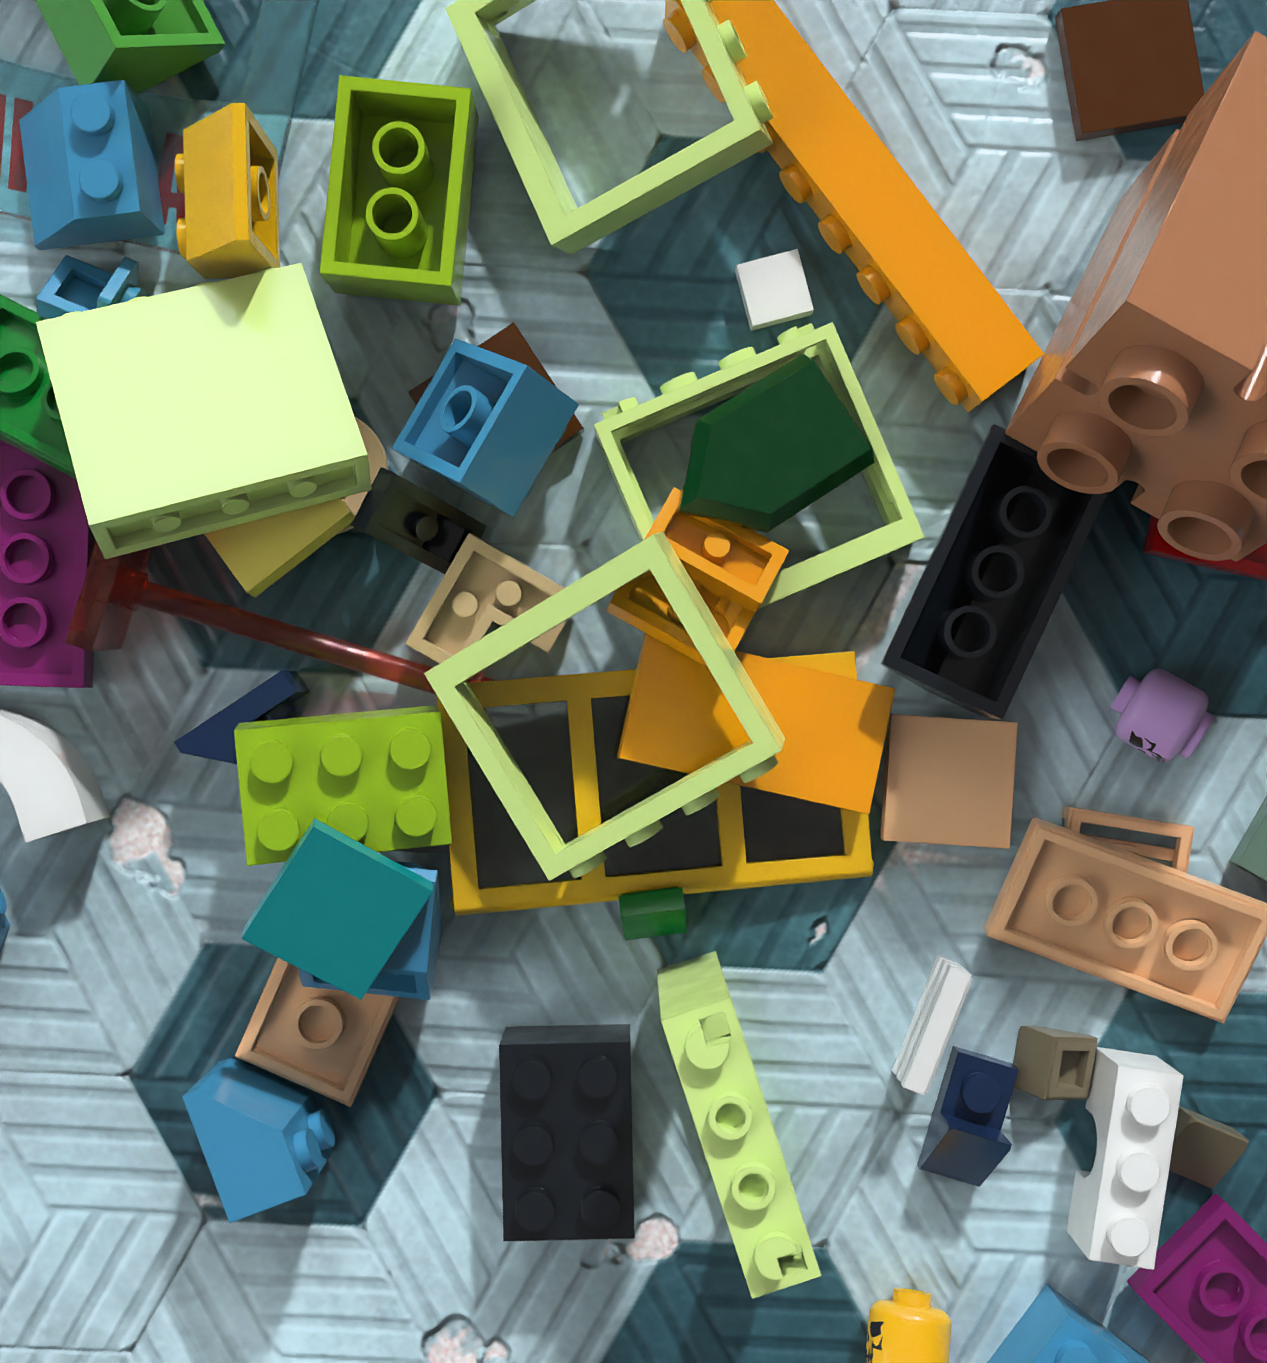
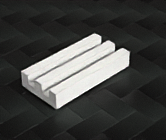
(932, 1025)

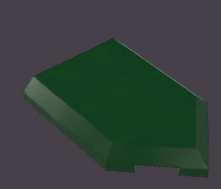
(773, 450)

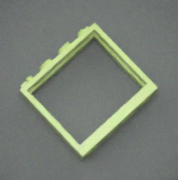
(562, 221)
(738, 372)
(642, 819)
(734, 1126)

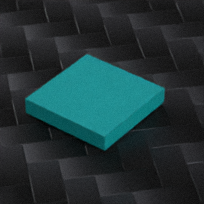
(337, 909)

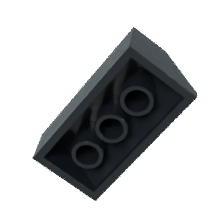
(992, 579)

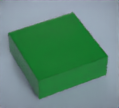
(653, 913)

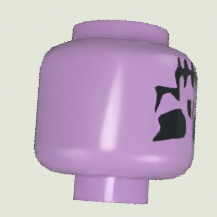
(1161, 715)

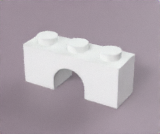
(1122, 1199)

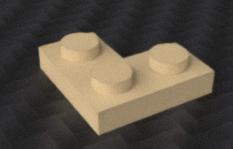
(474, 592)

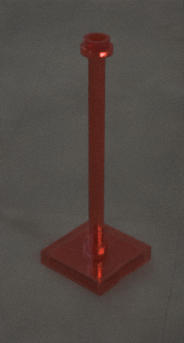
(120, 586)

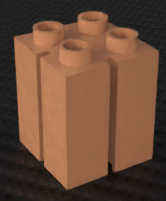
(1168, 335)

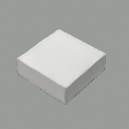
(774, 289)

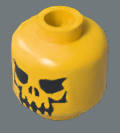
(908, 1329)

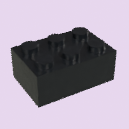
(566, 1132)

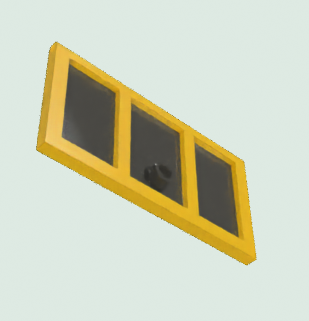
(567, 746)

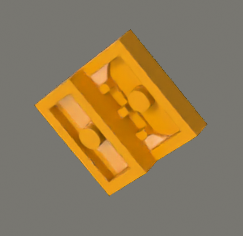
(727, 566)

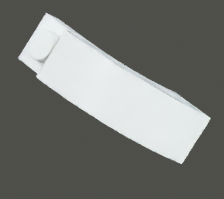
(46, 778)

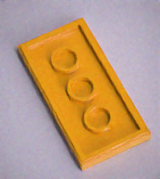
(829, 724)

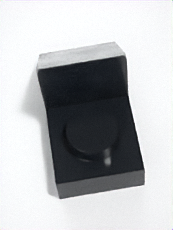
(414, 521)

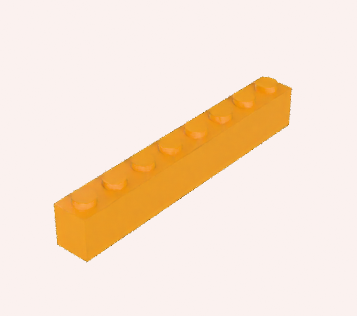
(870, 207)

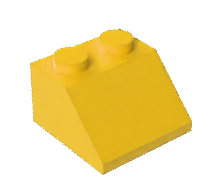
(229, 195)

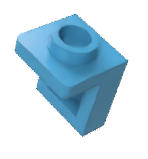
(85, 287)

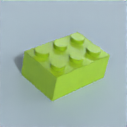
(399, 190)
(358, 772)

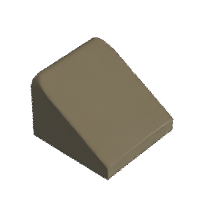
(1054, 1063)
(1204, 1148)

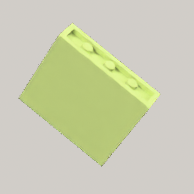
(202, 409)

